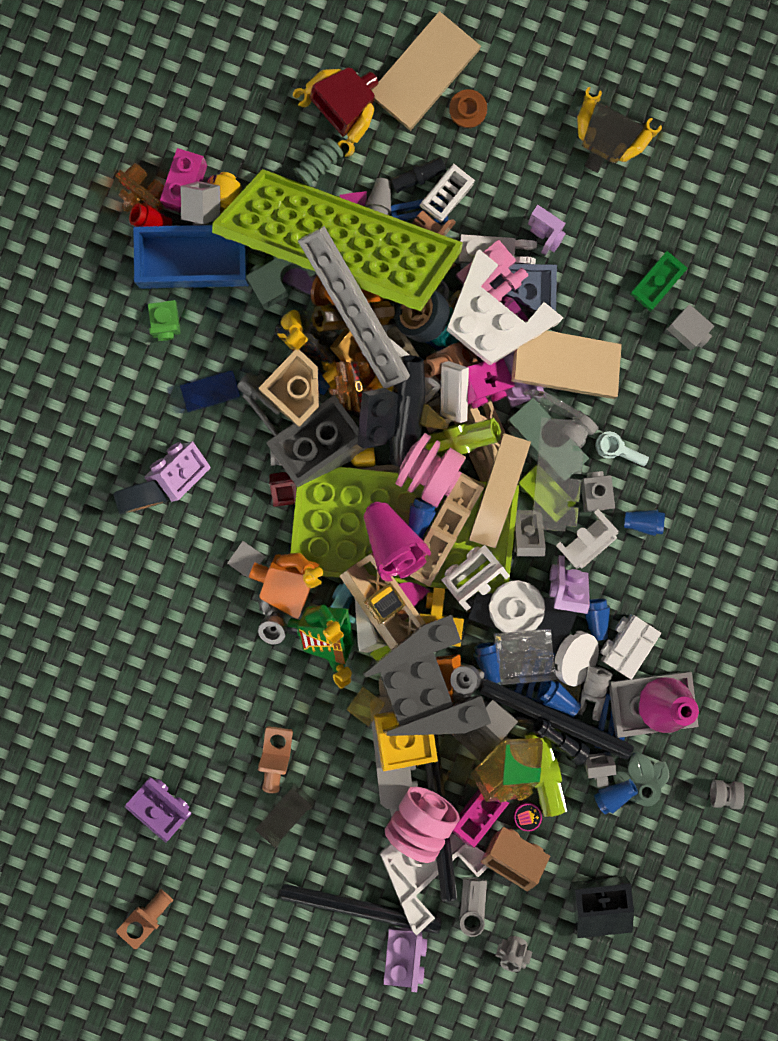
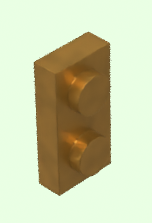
(347, 349)

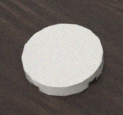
(516, 607)
(575, 657)

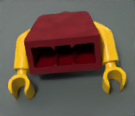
(343, 100)

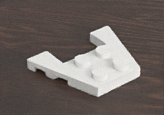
(486, 323)
(413, 876)

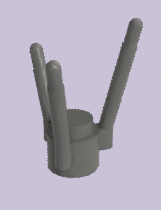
(250, 387)

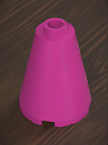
(393, 542)
(667, 705)

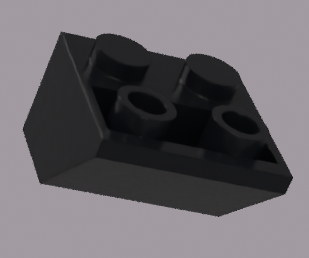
(603, 906)

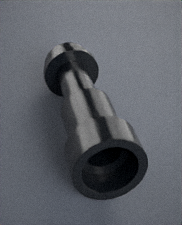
(575, 750)

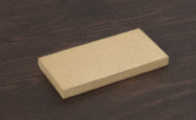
(425, 70)
(569, 364)

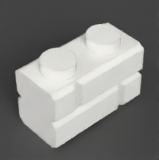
(629, 646)

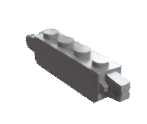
(391, 783)

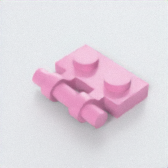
(505, 260)

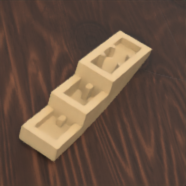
(499, 490)
(448, 525)

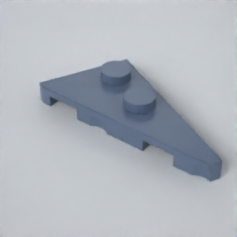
(535, 289)

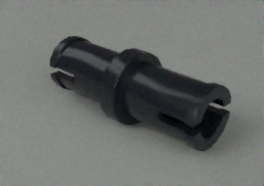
(418, 174)

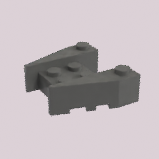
(418, 688)

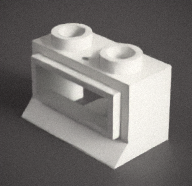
(590, 541)
(457, 573)

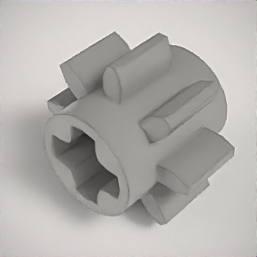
(513, 954)

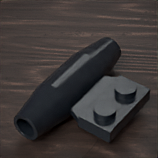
(394, 413)

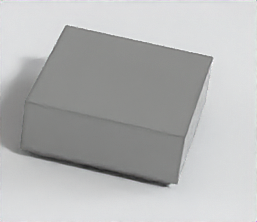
(244, 558)

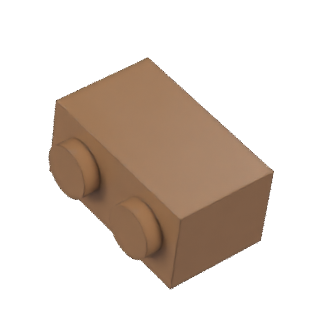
(515, 858)

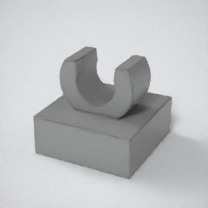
(600, 767)

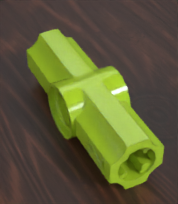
(466, 437)
(549, 787)

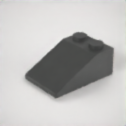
(319, 444)

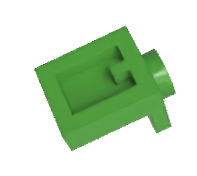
(164, 320)

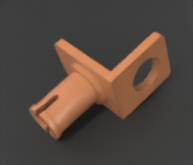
(430, 224)
(452, 353)
(273, 759)
(146, 917)

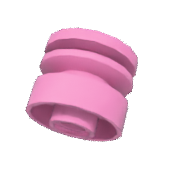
(430, 470)
(421, 824)

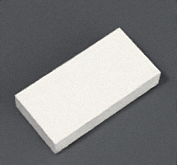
(454, 391)

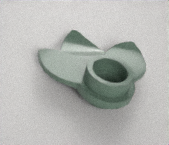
(644, 775)

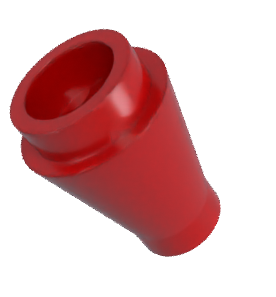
(145, 216)

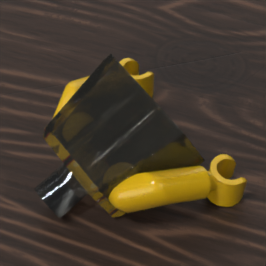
(610, 133)
(300, 334)

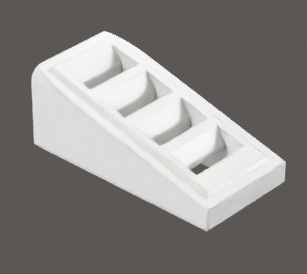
(460, 178)
(367, 634)

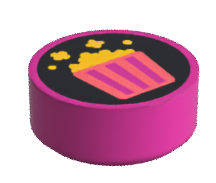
(527, 816)

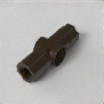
(328, 317)

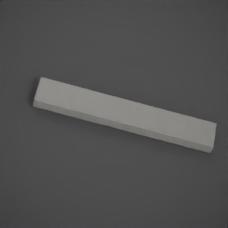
(353, 307)

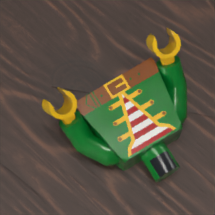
(328, 635)

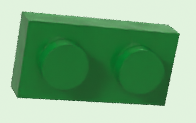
(658, 281)

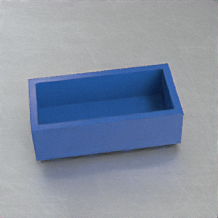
(187, 258)

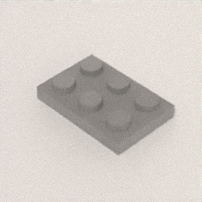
(626, 699)

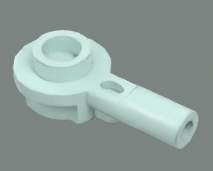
(611, 445)

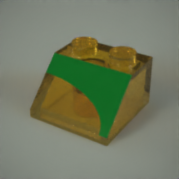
(510, 770)

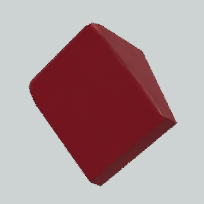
(282, 489)

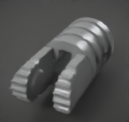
(594, 690)

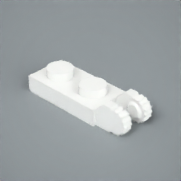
(473, 243)

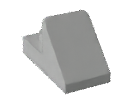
(528, 540)

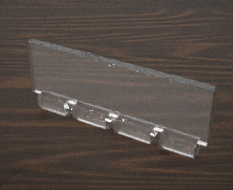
(553, 474)

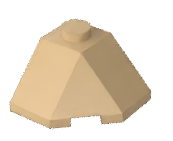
(294, 387)

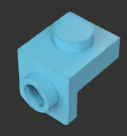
(343, 599)

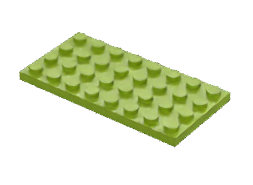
(380, 250)
(334, 534)

